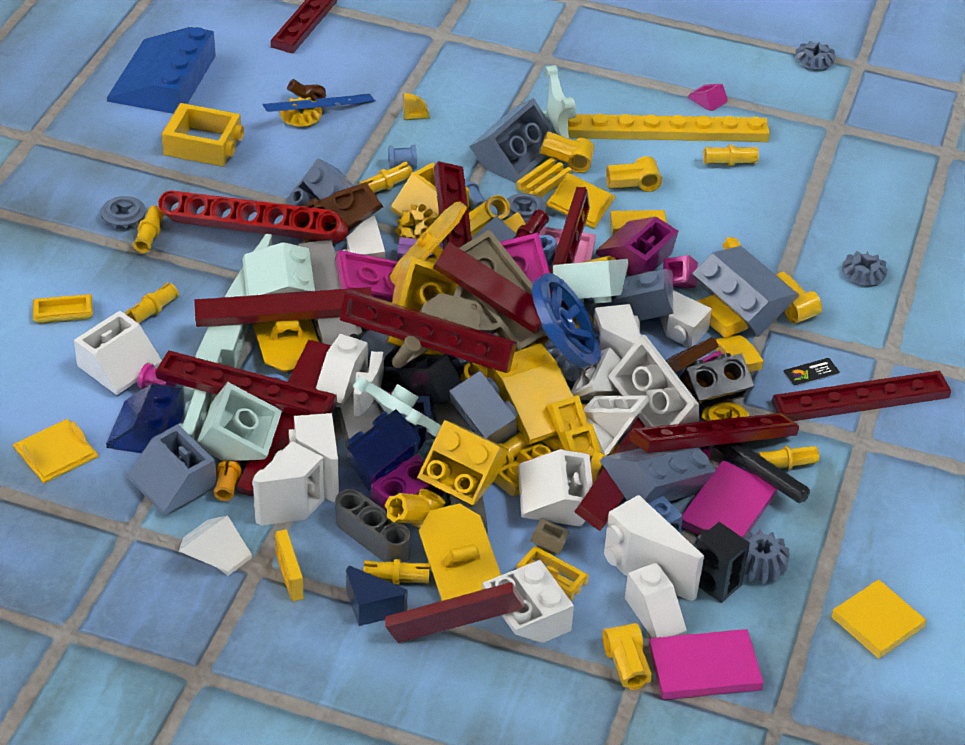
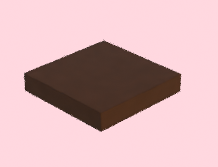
(691, 354)

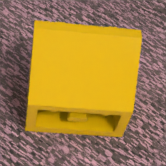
(419, 190)
(462, 462)

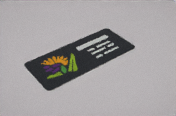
(811, 371)

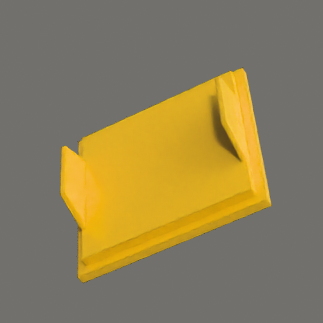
(598, 199)
(56, 450)

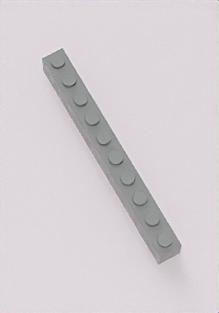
(328, 329)

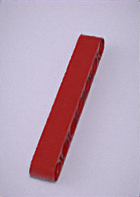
(262, 223)

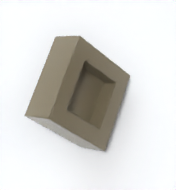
(549, 536)

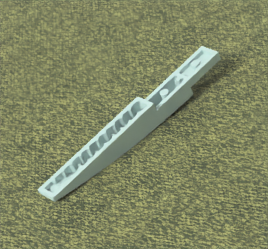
(220, 345)

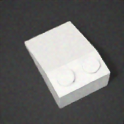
(642, 537)

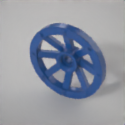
(559, 323)

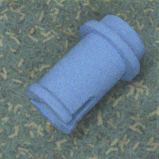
(475, 197)

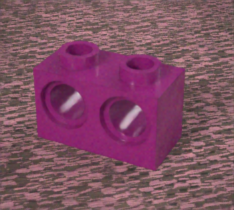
(401, 480)

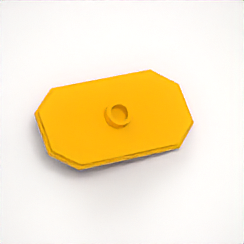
(429, 241)
(284, 341)
(458, 550)

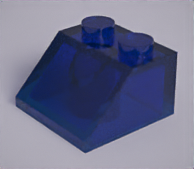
(145, 417)
(382, 447)

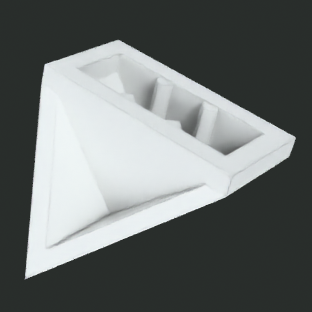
(613, 417)
(217, 544)

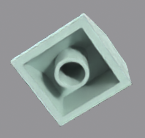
(278, 270)
(594, 279)
(238, 426)

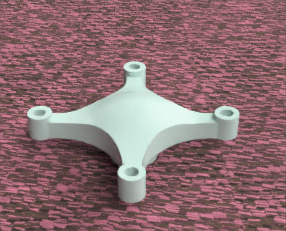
(558, 106)
(401, 400)

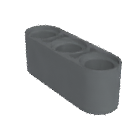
(371, 527)

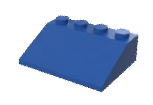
(165, 70)

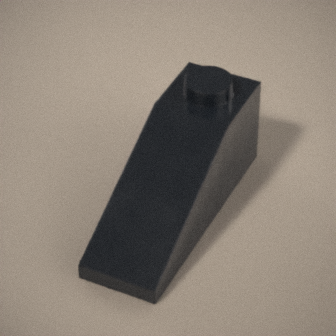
(425, 376)

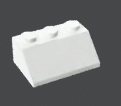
(648, 374)

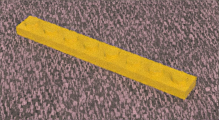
(669, 127)

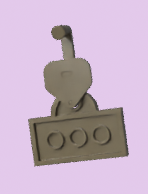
(470, 310)

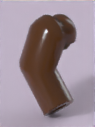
(304, 91)

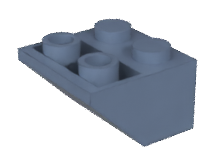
(319, 182)
(484, 409)
(173, 470)

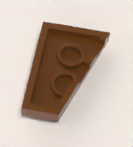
(351, 204)

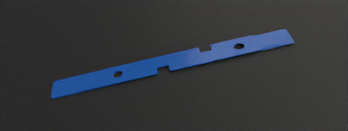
(323, 102)

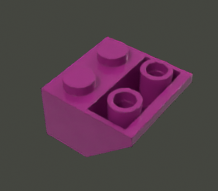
(642, 242)

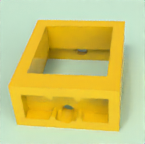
(199, 149)

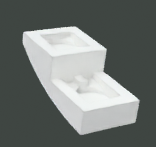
(364, 399)

